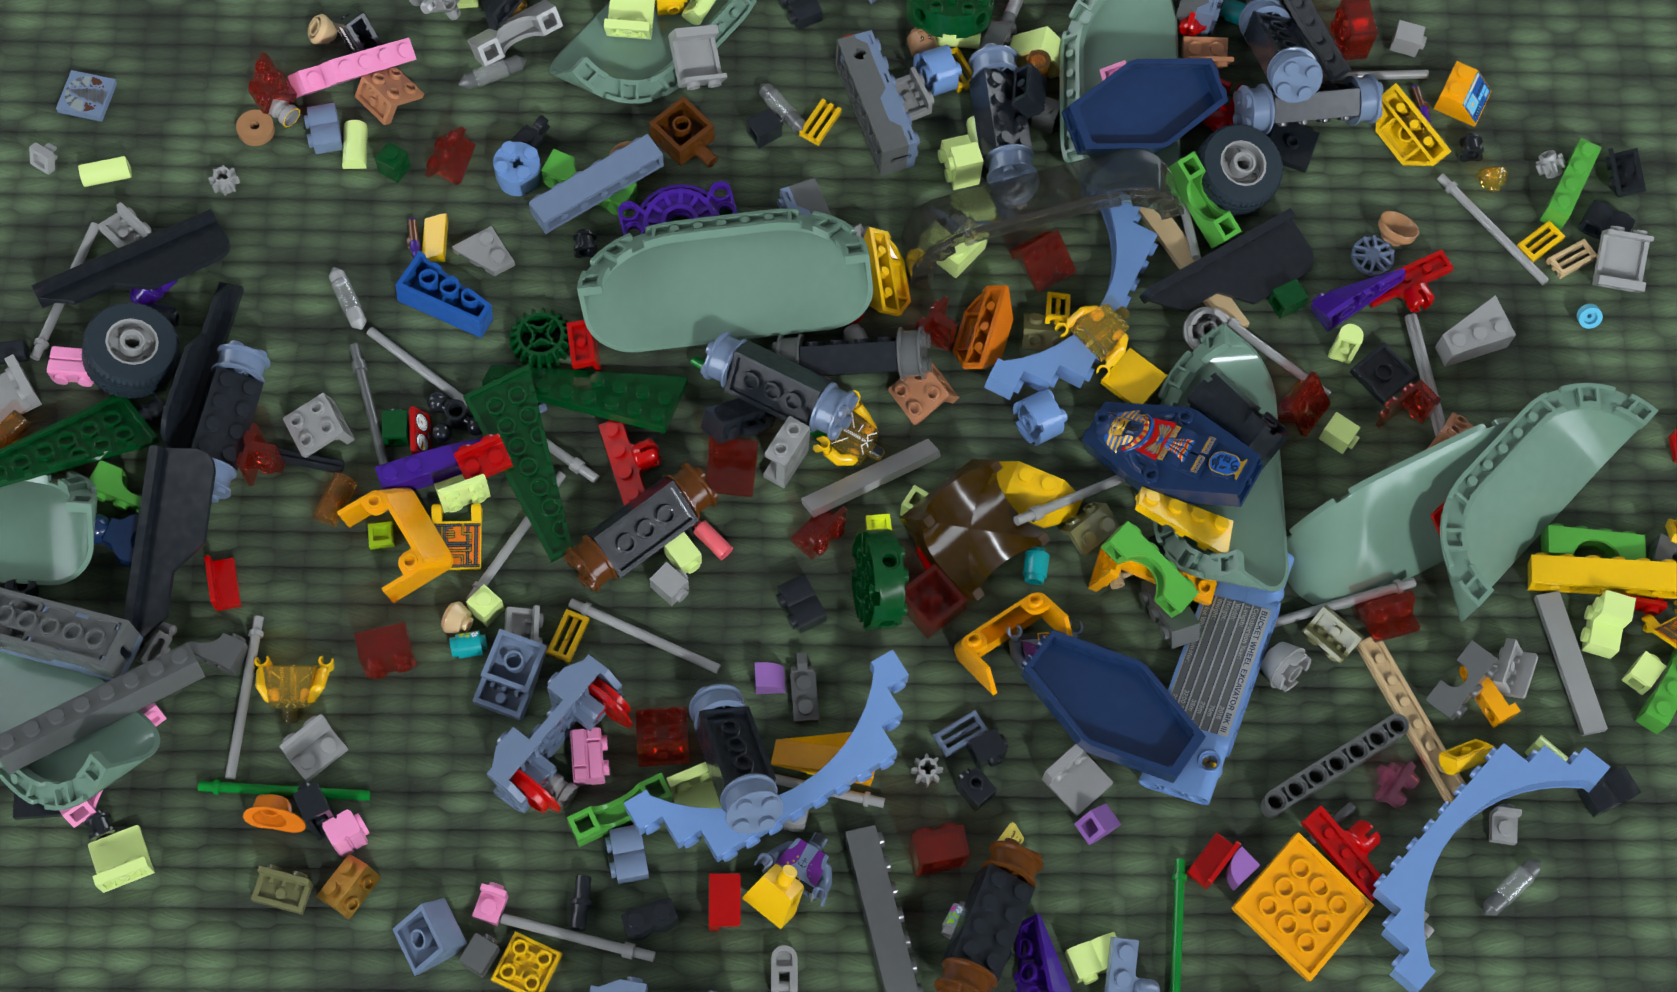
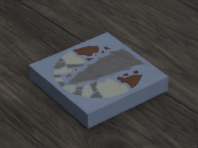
(86, 95)

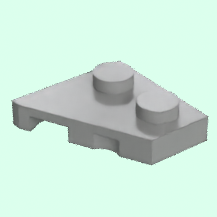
(485, 251)

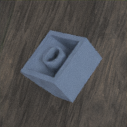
(429, 935)

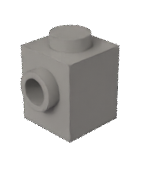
(1408, 38)
(670, 584)

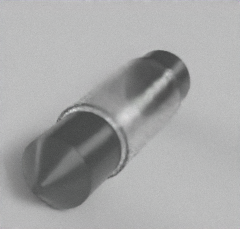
(492, 72)
(781, 106)
(1512, 887)

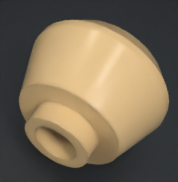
(321, 30)
(456, 619)

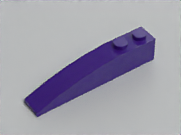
(421, 468)

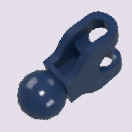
(117, 536)

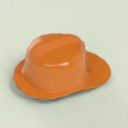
(273, 813)

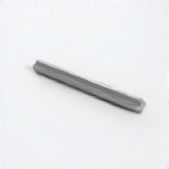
(1424, 366)

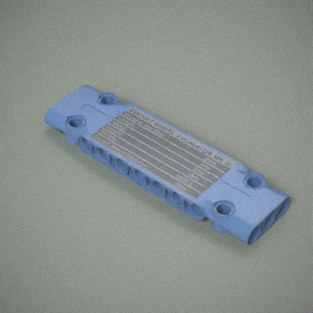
(1218, 679)

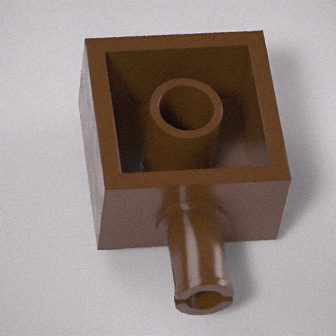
(684, 133)

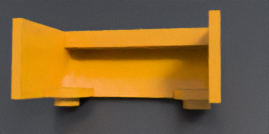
(428, 552)
(993, 633)

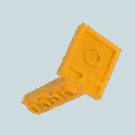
(1108, 570)

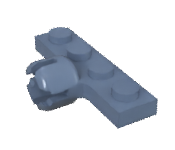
(1122, 968)

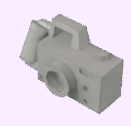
(157, 643)

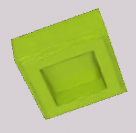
(381, 535)

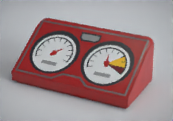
(419, 430)

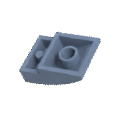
(510, 675)

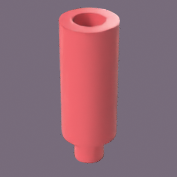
(712, 539)

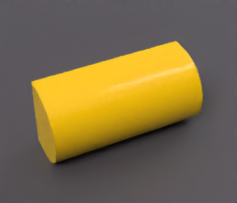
(1464, 756)

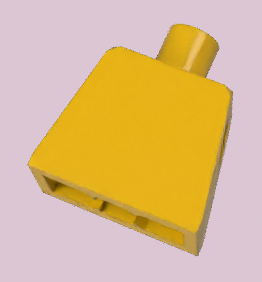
(776, 894)

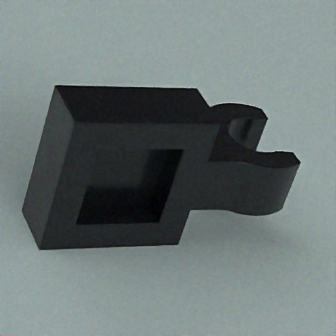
(532, 136)

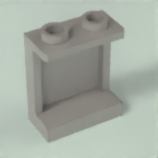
(696, 57)
(1622, 259)
(787, 451)

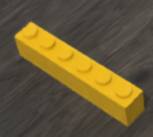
(1598, 574)

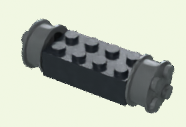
(905, 355)

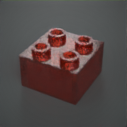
(1354, 28)
(933, 601)
(386, 650)
(938, 849)

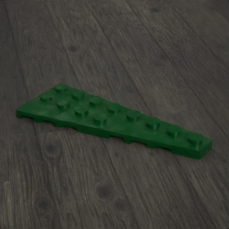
(621, 397)
(512, 411)
(82, 438)

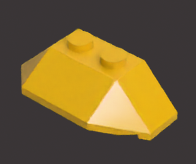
(1408, 131)
(888, 274)
(1029, 487)

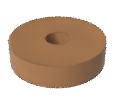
(257, 136)

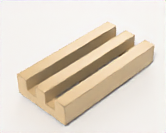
(1558, 266)

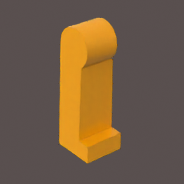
(1492, 702)

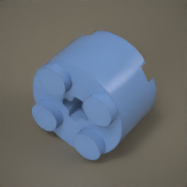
(938, 69)
(517, 168)
(1039, 417)

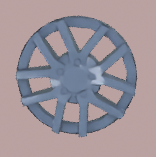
(1372, 255)

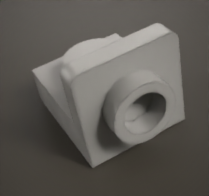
(1504, 824)

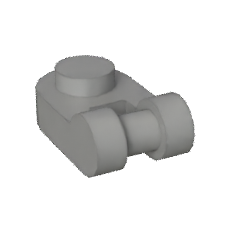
(784, 960)

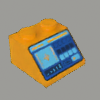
(1463, 94)

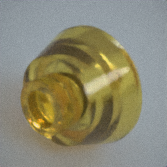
(1492, 177)

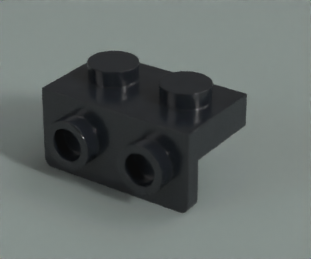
(1627, 172)

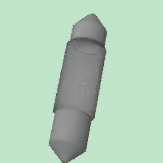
(347, 298)

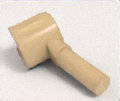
(1115, 584)

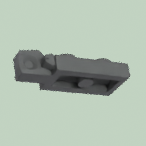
(804, 691)

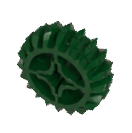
(541, 347)

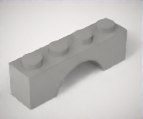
(534, 21)

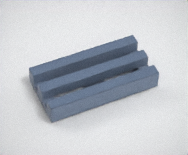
(943, 744)

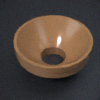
(1397, 228)

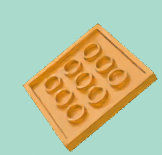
(1302, 906)

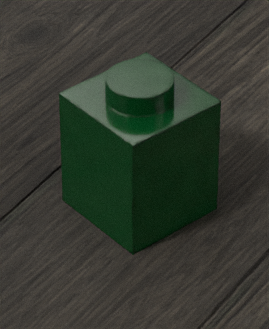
(393, 162)
(1288, 298)
(395, 428)

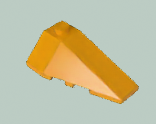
(810, 752)

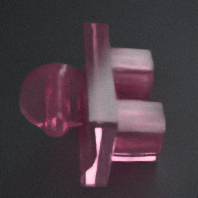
(1393, 779)

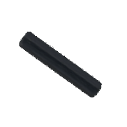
(313, 461)

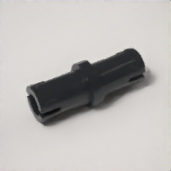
(580, 903)

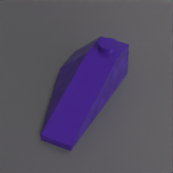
(1345, 301)
(1038, 962)

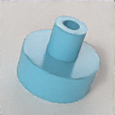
(1589, 316)

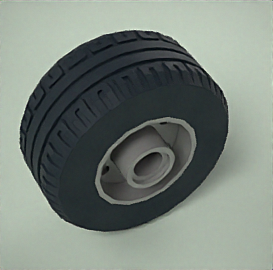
(1240, 168)
(130, 350)

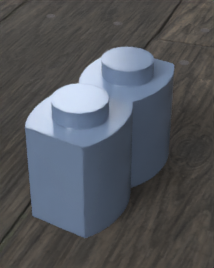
(324, 128)
(628, 855)

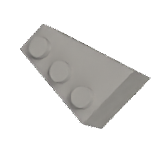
(1476, 335)

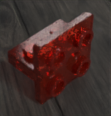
(269, 84)
(451, 156)
(938, 325)
(1304, 404)
(258, 456)
(1389, 616)

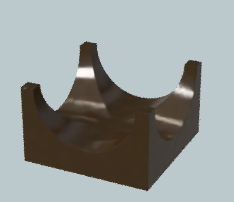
(969, 526)

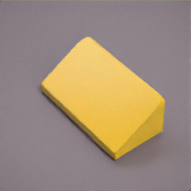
(435, 237)

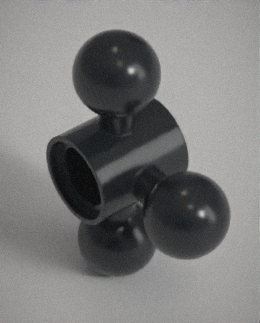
(442, 432)

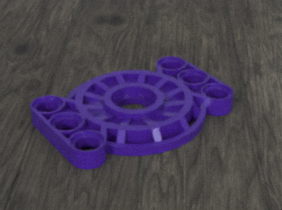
(674, 202)

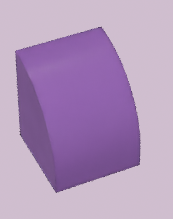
(769, 678)
(1097, 823)
(1240, 868)

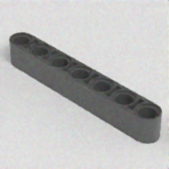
(1326, 773)

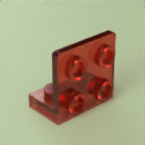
(1045, 259)
(1416, 398)
(732, 467)
(819, 532)
(662, 736)

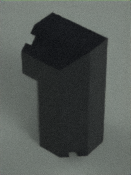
(1239, 416)

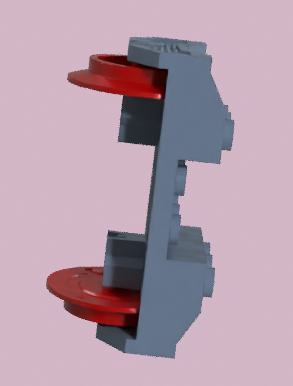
(577, 696)

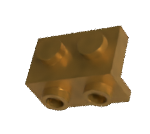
(349, 886)

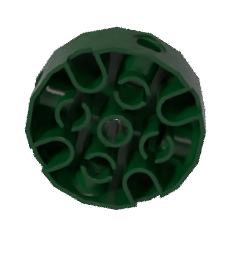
(950, 17)
(879, 579)

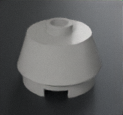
(1200, 323)
(1284, 664)

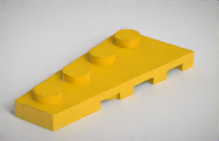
(1202, 526)

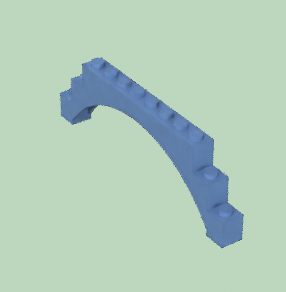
(1071, 358)
(859, 757)
(1407, 884)

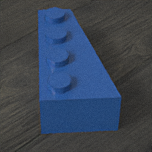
(443, 297)

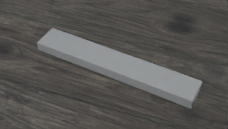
(870, 477)
(1570, 663)

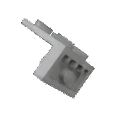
(16, 390)
(317, 425)
(313, 747)
(1076, 779)

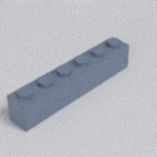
(596, 183)

